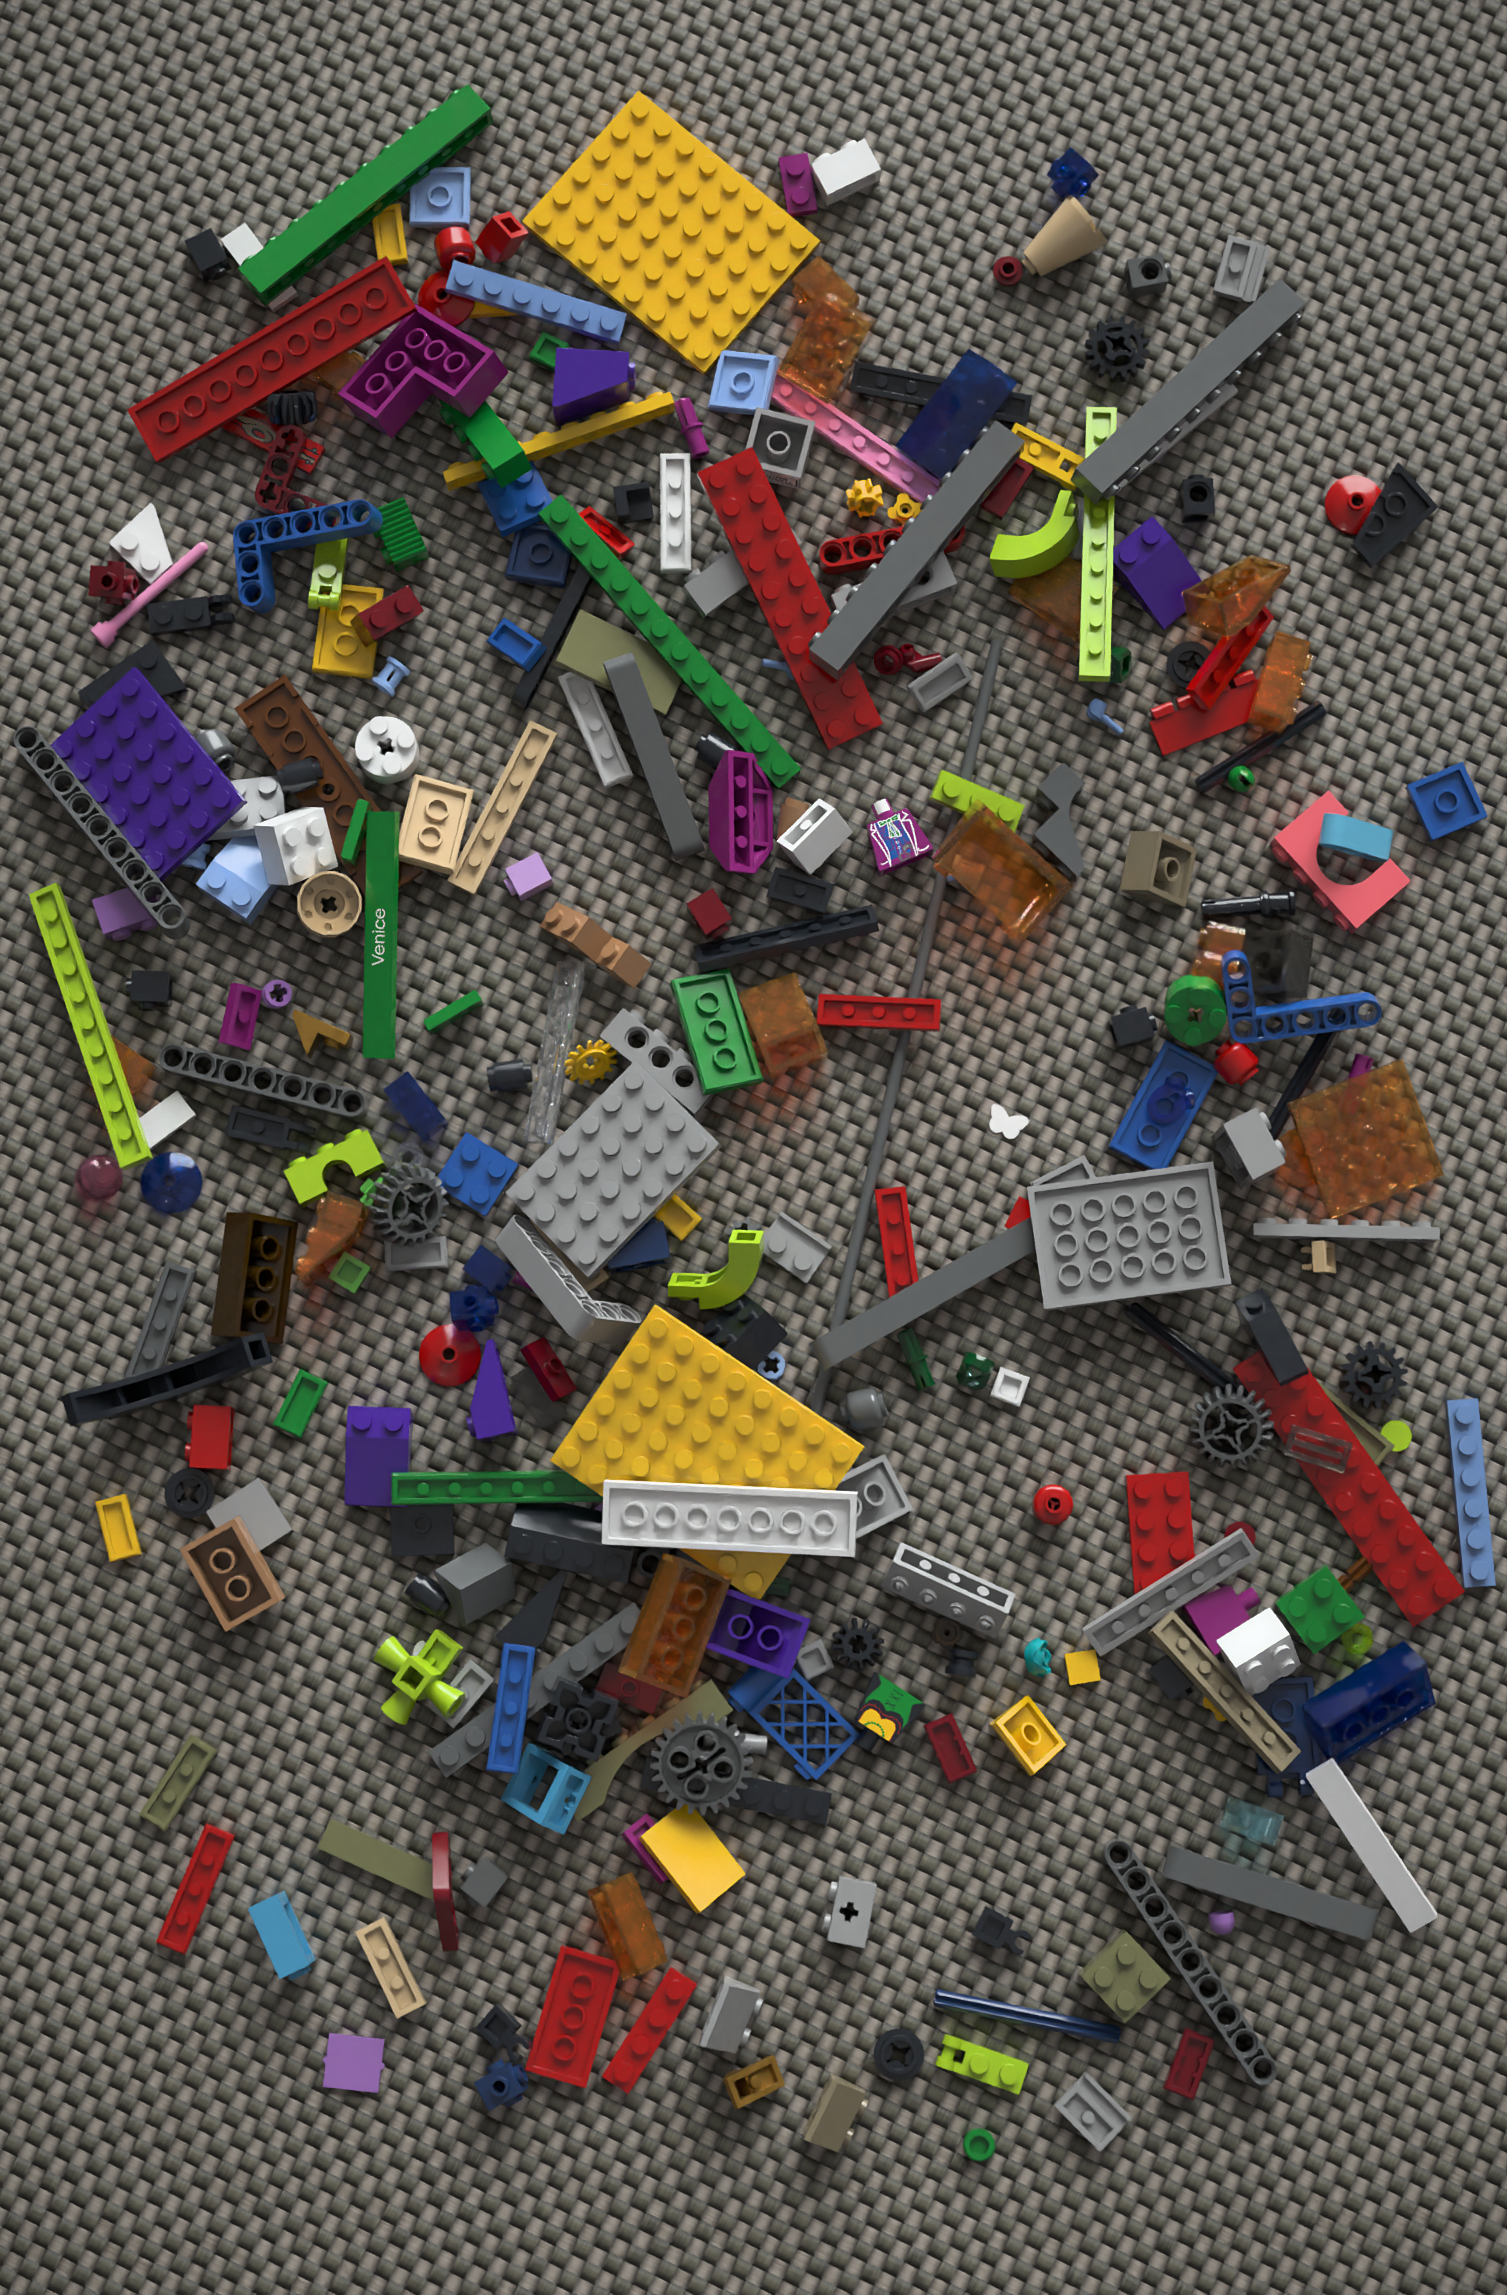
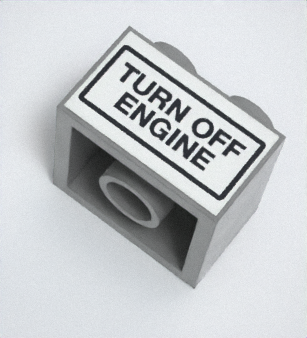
(781, 445)

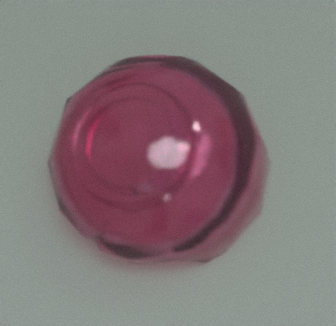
(98, 1178)

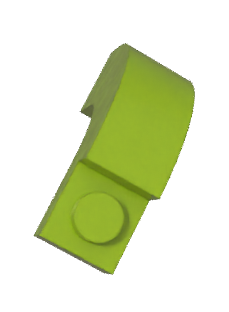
(1040, 550)
(728, 1283)

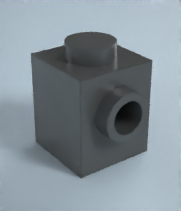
(482, 1882)

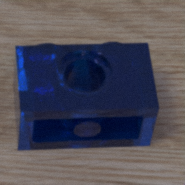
(415, 1106)

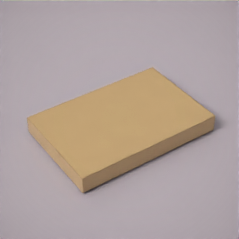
(433, 824)

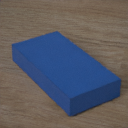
(516, 644)

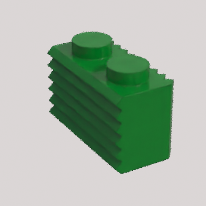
(400, 536)

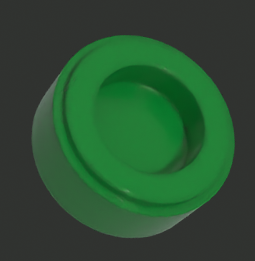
(978, 2144)

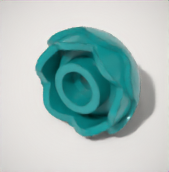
(1037, 1657)

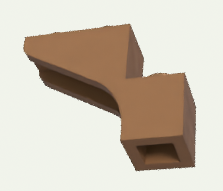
(595, 944)

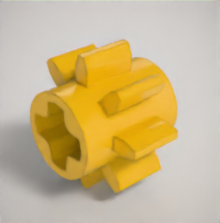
(864, 498)

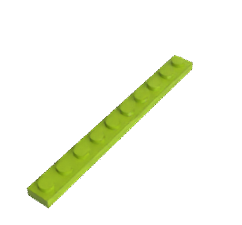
(1097, 562)
(90, 1027)

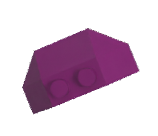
(740, 813)

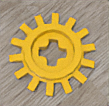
(603, 1059)

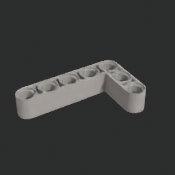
(560, 1291)

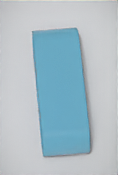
(1355, 837)

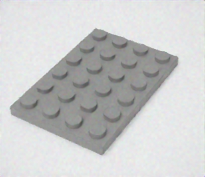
(613, 1169)
(1128, 1236)

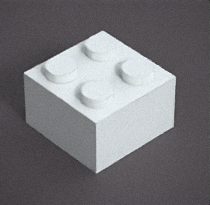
(295, 845)
(1259, 1652)

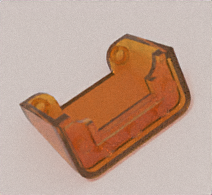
(1000, 870)

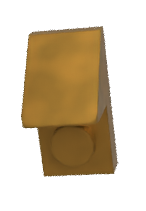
(312, 1030)
(753, 2081)

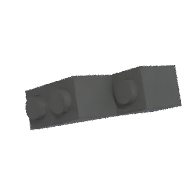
(1056, 835)

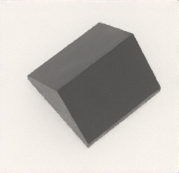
(477, 1582)

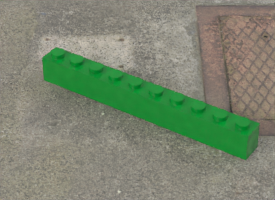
(365, 194)

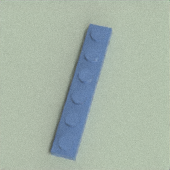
(535, 302)
(1470, 1493)

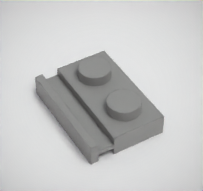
(1241, 270)
(794, 1247)
(1092, 2111)

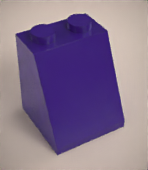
(590, 382)

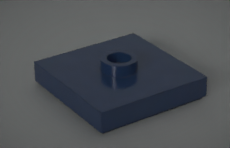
(538, 558)

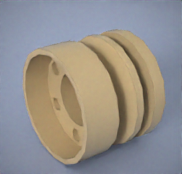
(326, 886)

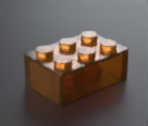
(826, 346)

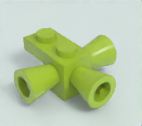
(420, 1676)

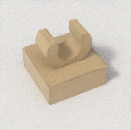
(1322, 1257)

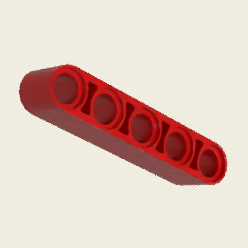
(874, 543)

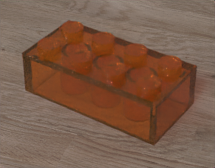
(674, 1625)

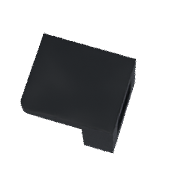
(633, 503)

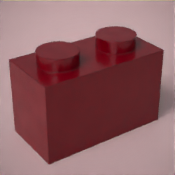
(386, 616)

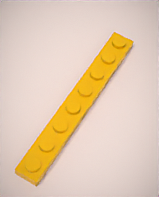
(572, 435)

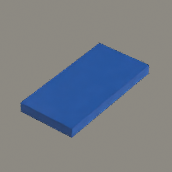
(1153, 1143)

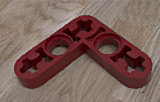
(283, 493)
(443, 1891)

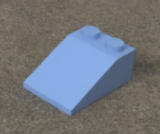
(238, 879)

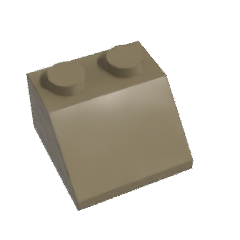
(1158, 868)
(834, 2114)

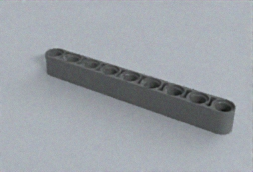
(107, 844)
(924, 1295)
(1200, 1972)

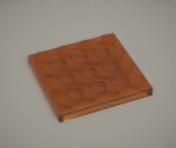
(1365, 1139)

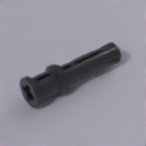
(1262, 904)

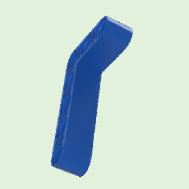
(292, 537)
(1288, 1011)

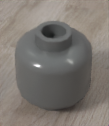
(217, 747)
(864, 1409)

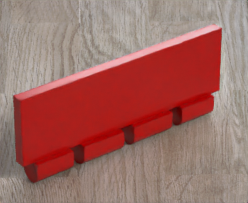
(1193, 724)

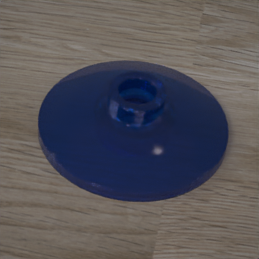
(186, 1186)

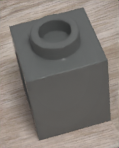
(1140, 286)

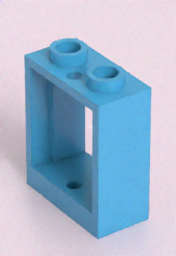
(568, 1782)
(282, 1936)

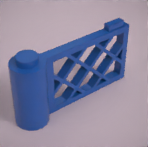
(759, 1687)

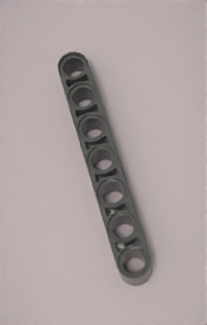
(653, 756)
(252, 1072)
(1270, 1893)

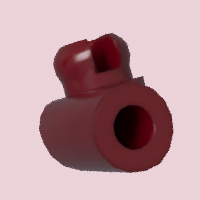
(917, 662)

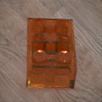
(783, 1025)
(336, 1231)

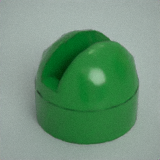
(1236, 784)

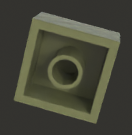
(1124, 1976)

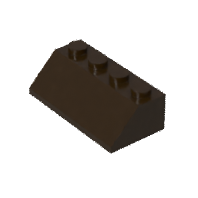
(254, 1276)

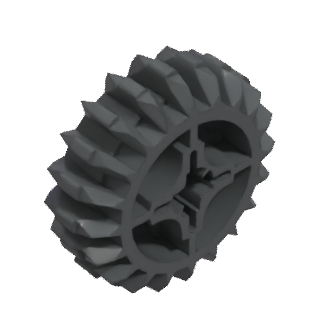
(391, 1205)
(1236, 1440)

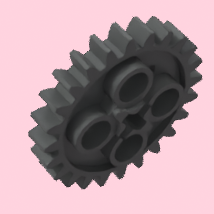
(685, 1739)

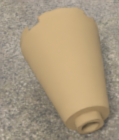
(1063, 239)

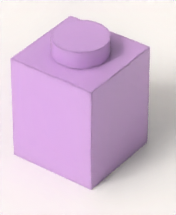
(527, 877)

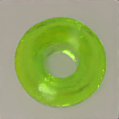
(1367, 1639)

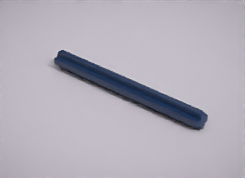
(1027, 2016)

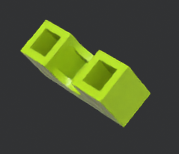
(309, 1175)

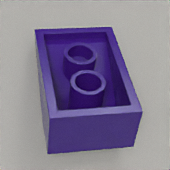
(1154, 572)
(491, 1405)
(375, 1447)
(758, 1633)

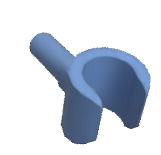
(782, 666)
(1096, 712)

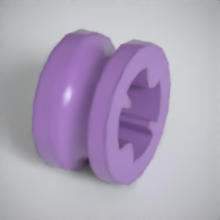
(270, 987)

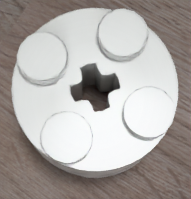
(381, 734)

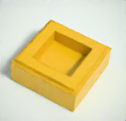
(1082, 1667)

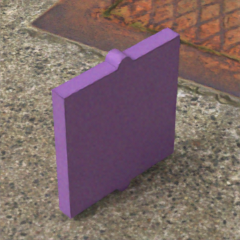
(353, 2062)

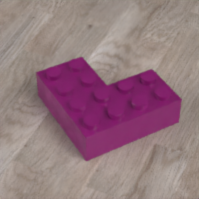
(417, 361)

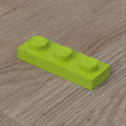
(961, 794)

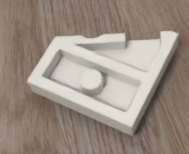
(144, 545)

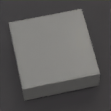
(814, 1660)

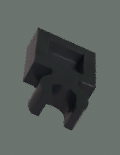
(995, 1929)
(500, 2030)

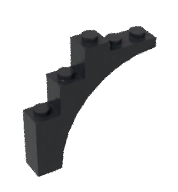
(168, 1382)

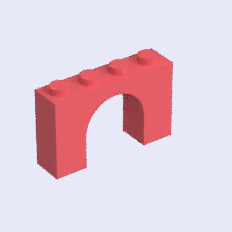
(1349, 903)

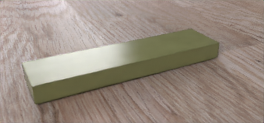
(378, 1858)

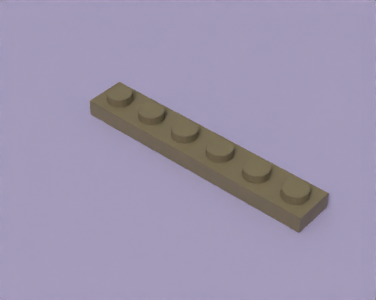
(1224, 1692)

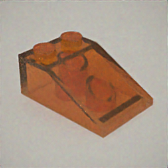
(1233, 595)
(1055, 596)

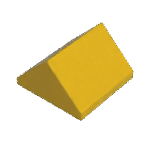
(1028, 1735)

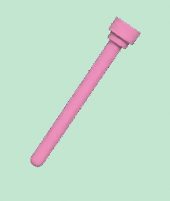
(107, 630)

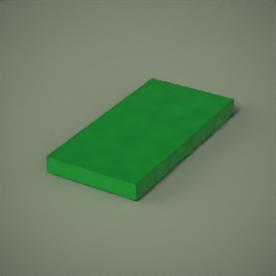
(716, 1032)

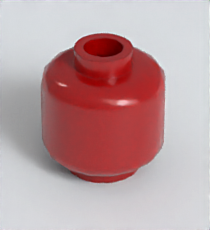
(456, 245)
(1235, 1062)
(1049, 1515)

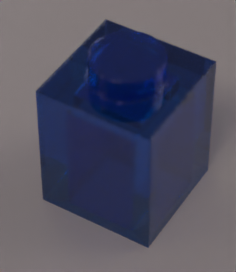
(488, 1270)

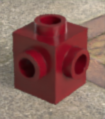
(113, 582)

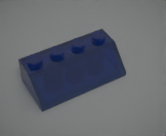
(956, 414)
(1369, 1703)

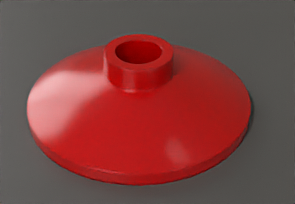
(452, 309)
(1338, 503)
(453, 1371)

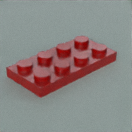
(1158, 1525)
(573, 2016)

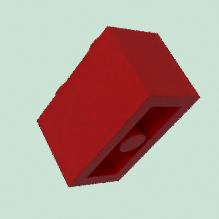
(210, 1437)

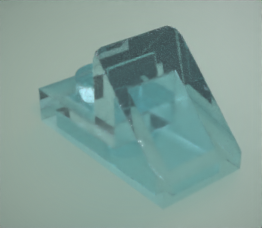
(1251, 1821)

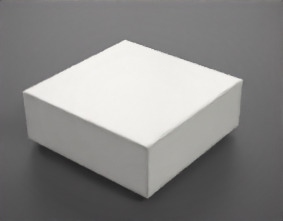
(1009, 1387)

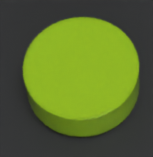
(1398, 1434)

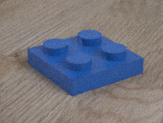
(517, 502)
(1446, 802)
(477, 1174)

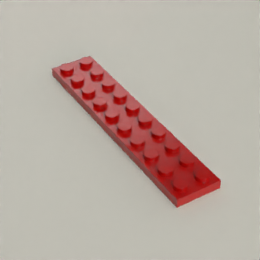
(272, 359)
(785, 593)
(1359, 1496)

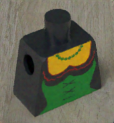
(885, 1712)

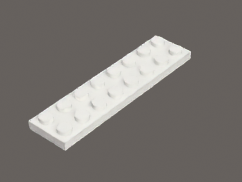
(729, 1518)

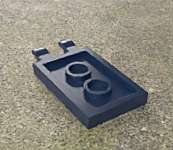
(1283, 1704)

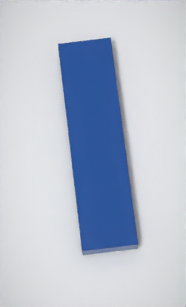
(511, 1708)

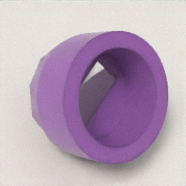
(1222, 1921)

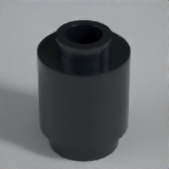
(711, 749)
(300, 776)
(509, 1076)
(428, 1595)

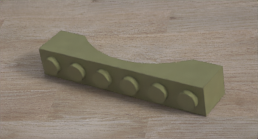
(703, 1698)

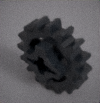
(1106, 342)
(1373, 1389)

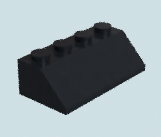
(567, 1539)

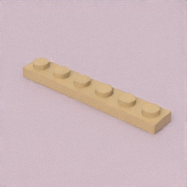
(502, 808)

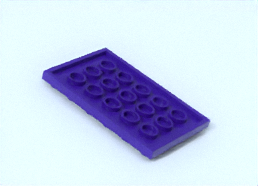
(148, 773)

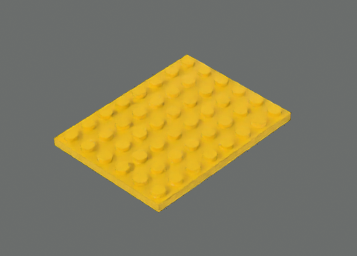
(671, 232)
(700, 1416)

